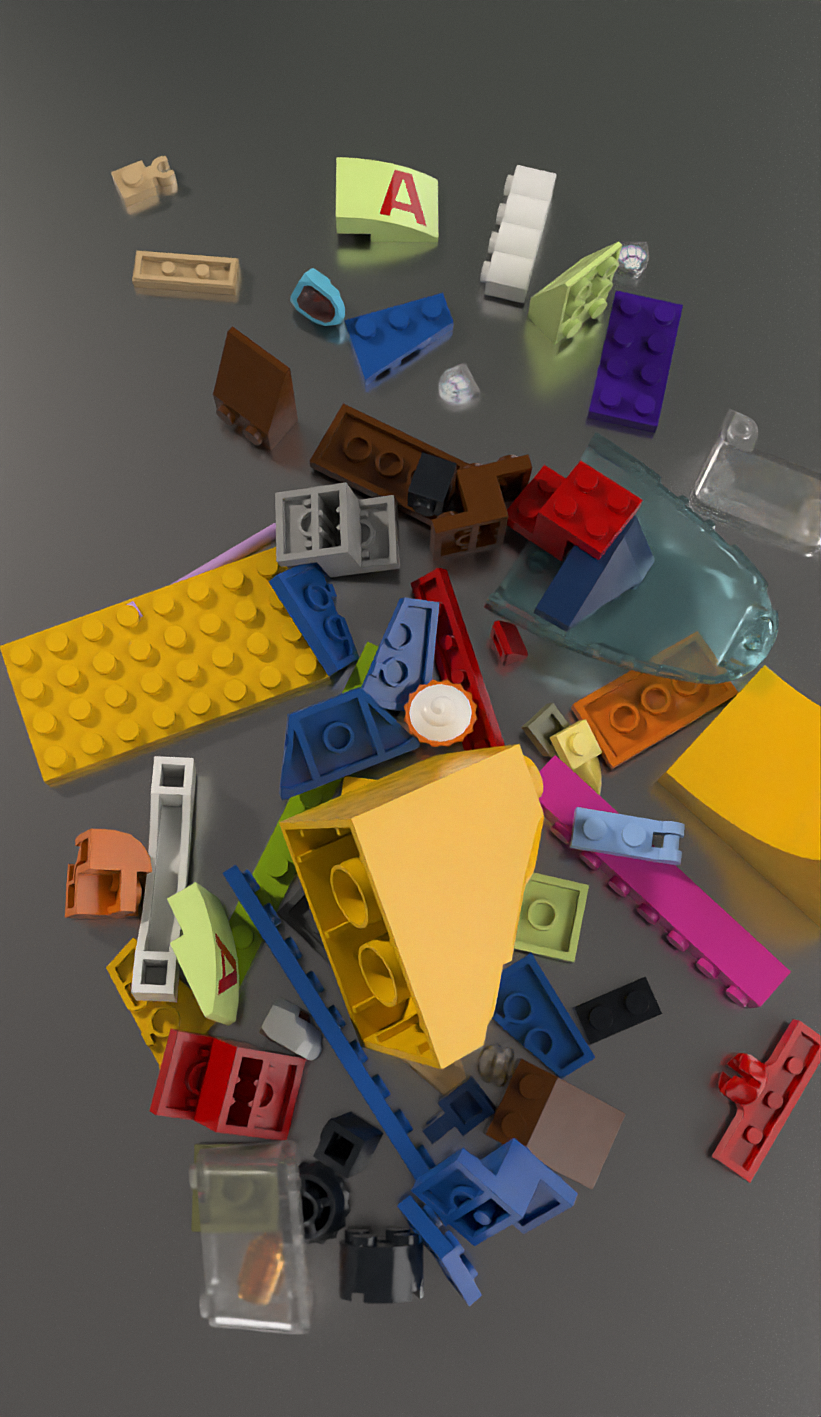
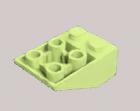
(575, 295)

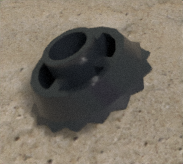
(323, 1202)

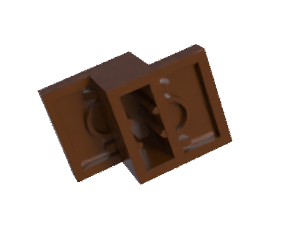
(479, 506)

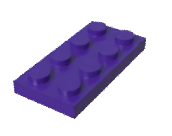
(635, 361)

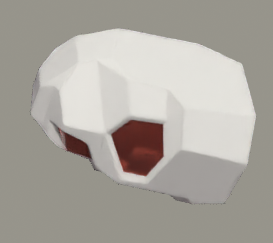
(292, 1029)

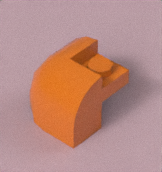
(106, 875)

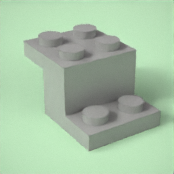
(337, 530)

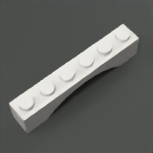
(171, 819)

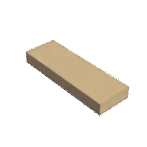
(186, 272)

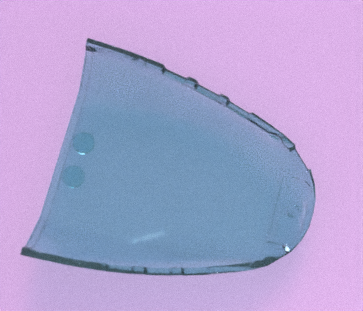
(693, 616)

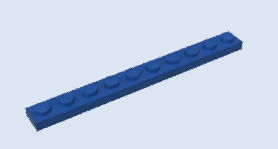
(330, 1023)

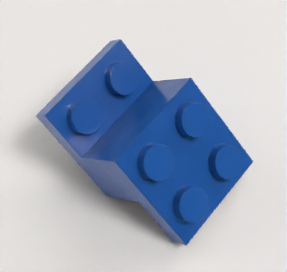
(494, 1192)

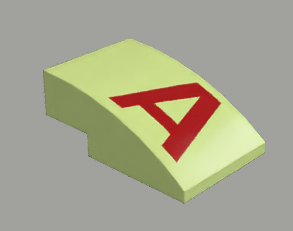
(385, 201)
(207, 952)

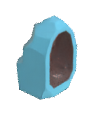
(318, 299)

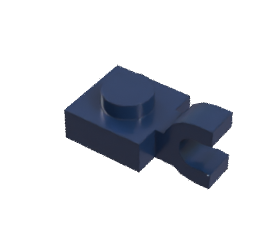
(462, 1108)

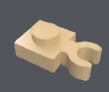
(139, 182)

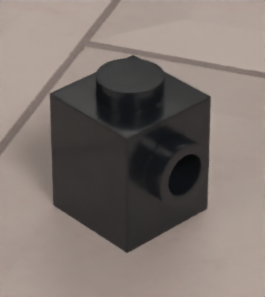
(431, 485)
(347, 1144)

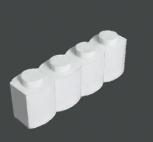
(519, 235)

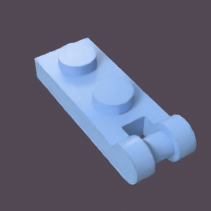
(626, 836)

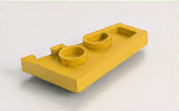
(157, 1017)

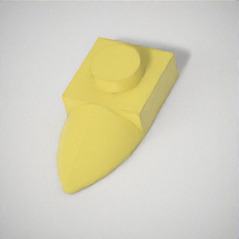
(580, 752)

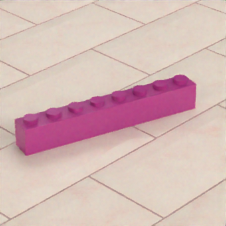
(668, 898)

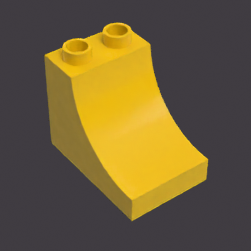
(760, 785)

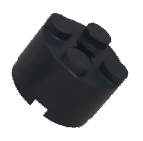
(381, 1266)

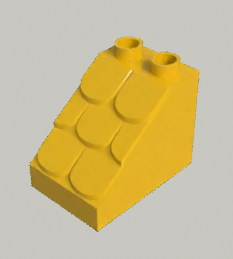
(423, 895)

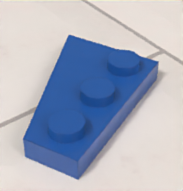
(395, 332)
(314, 613)
(404, 654)

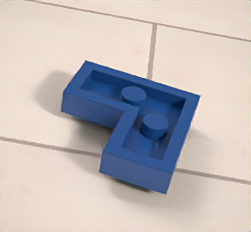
(443, 1247)

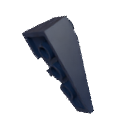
(589, 583)

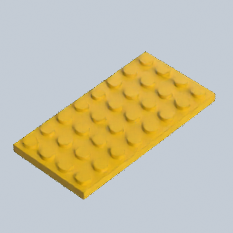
(134, 682)

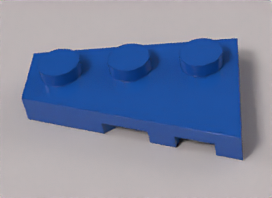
(537, 1018)

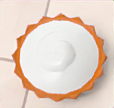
(440, 713)

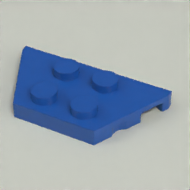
(338, 740)

